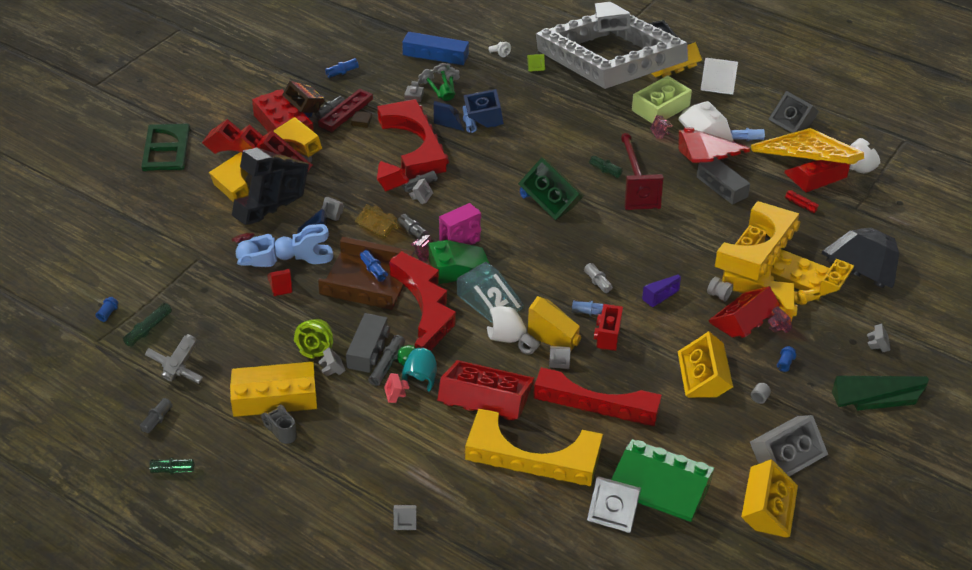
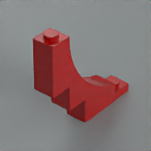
(230, 138)
(422, 282)

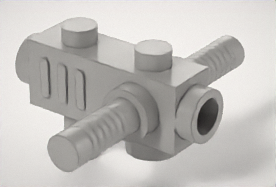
(175, 365)

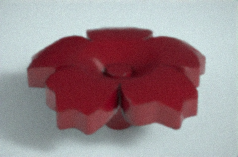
(243, 237)

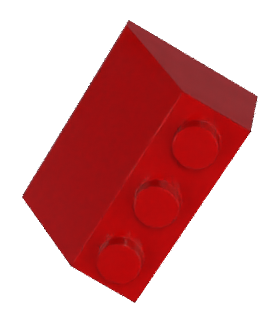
(817, 174)
(746, 312)

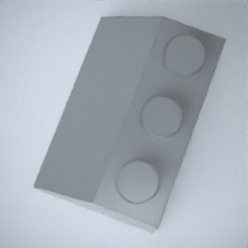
(791, 445)

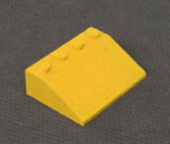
(266, 387)

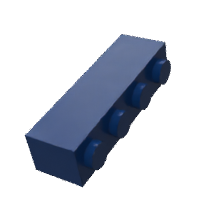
(435, 48)

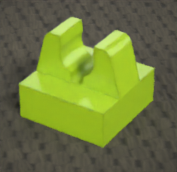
(536, 62)

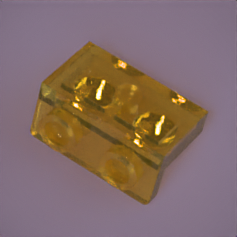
(376, 221)

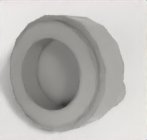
(530, 341)

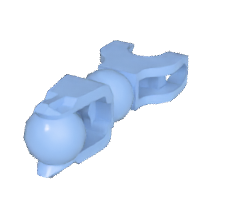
(264, 250)

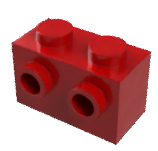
(609, 327)

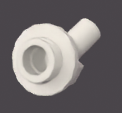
(502, 47)

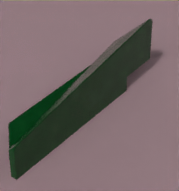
(878, 391)

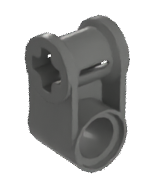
(280, 424)

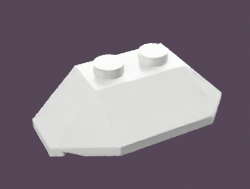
(706, 119)

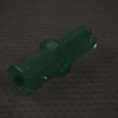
(606, 166)
(171, 465)

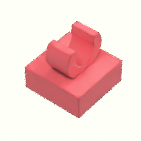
(395, 388)

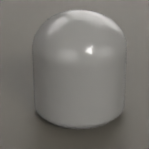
(760, 393)

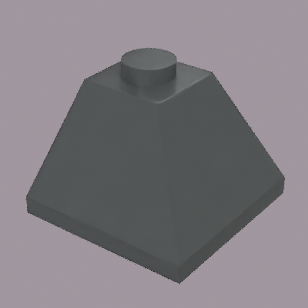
(793, 113)

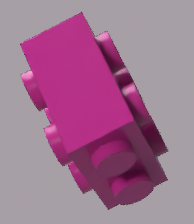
(461, 225)

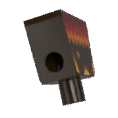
(308, 99)

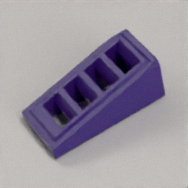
(661, 290)

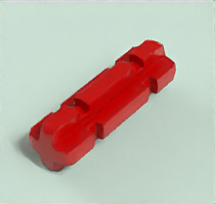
(801, 201)

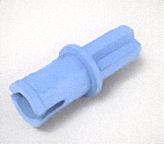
(748, 134)

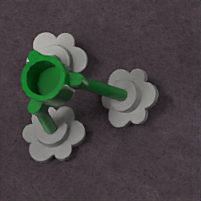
(448, 73)

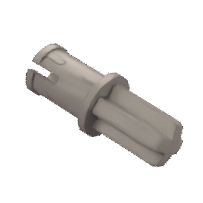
(598, 277)

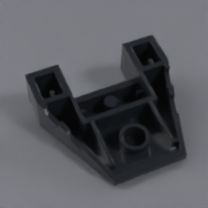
(274, 183)

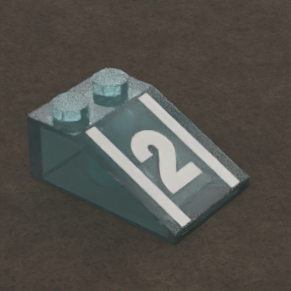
(486, 289)

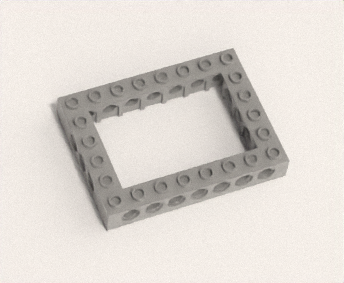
(657, 53)

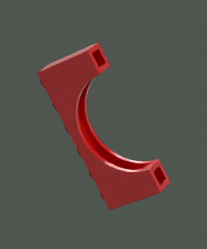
(410, 117)

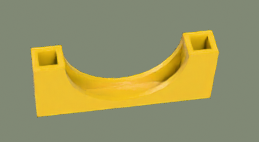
(232, 179)
(754, 260)
(572, 464)

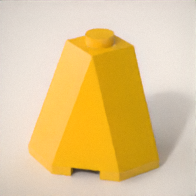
(552, 325)

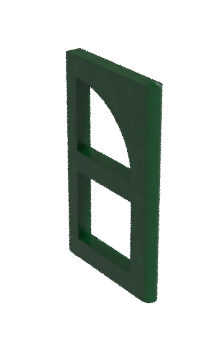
(178, 131)

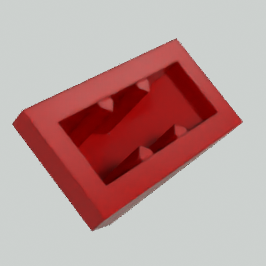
(390, 176)
(280, 282)

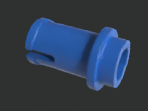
(110, 305)
(787, 355)

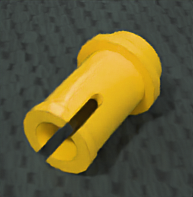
(806, 296)

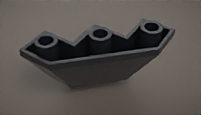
(870, 253)

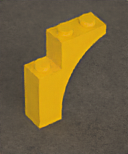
(783, 291)

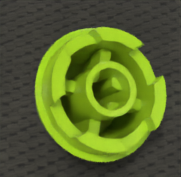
(313, 337)

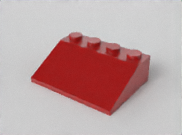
(485, 388)

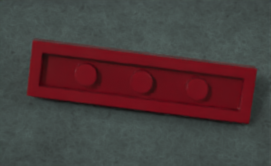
(345, 110)

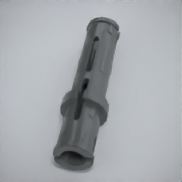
(389, 355)

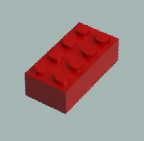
(275, 110)

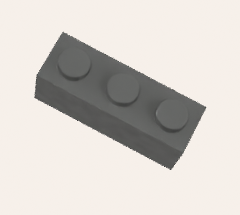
(723, 180)
(367, 343)

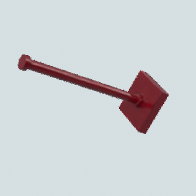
(641, 190)

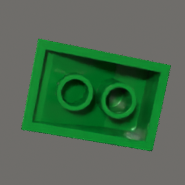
(454, 259)

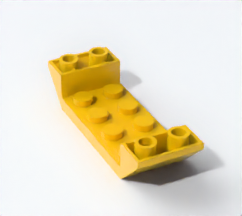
(799, 270)

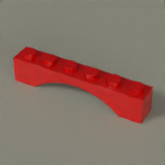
(635, 406)

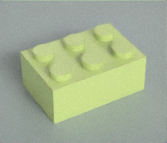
(661, 98)

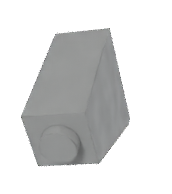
(611, 17)

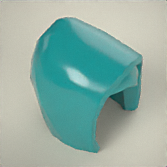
(421, 365)

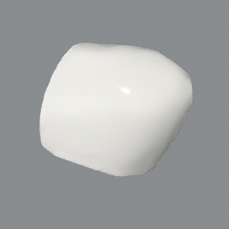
(506, 325)

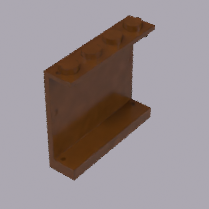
(353, 281)

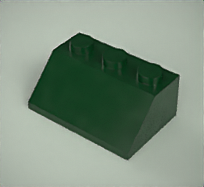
(551, 189)

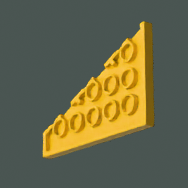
(810, 145)

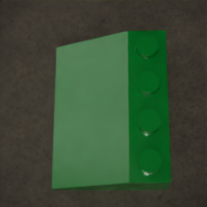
(665, 479)

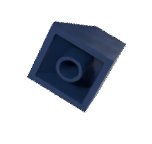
(484, 108)

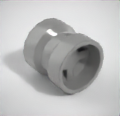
(719, 288)

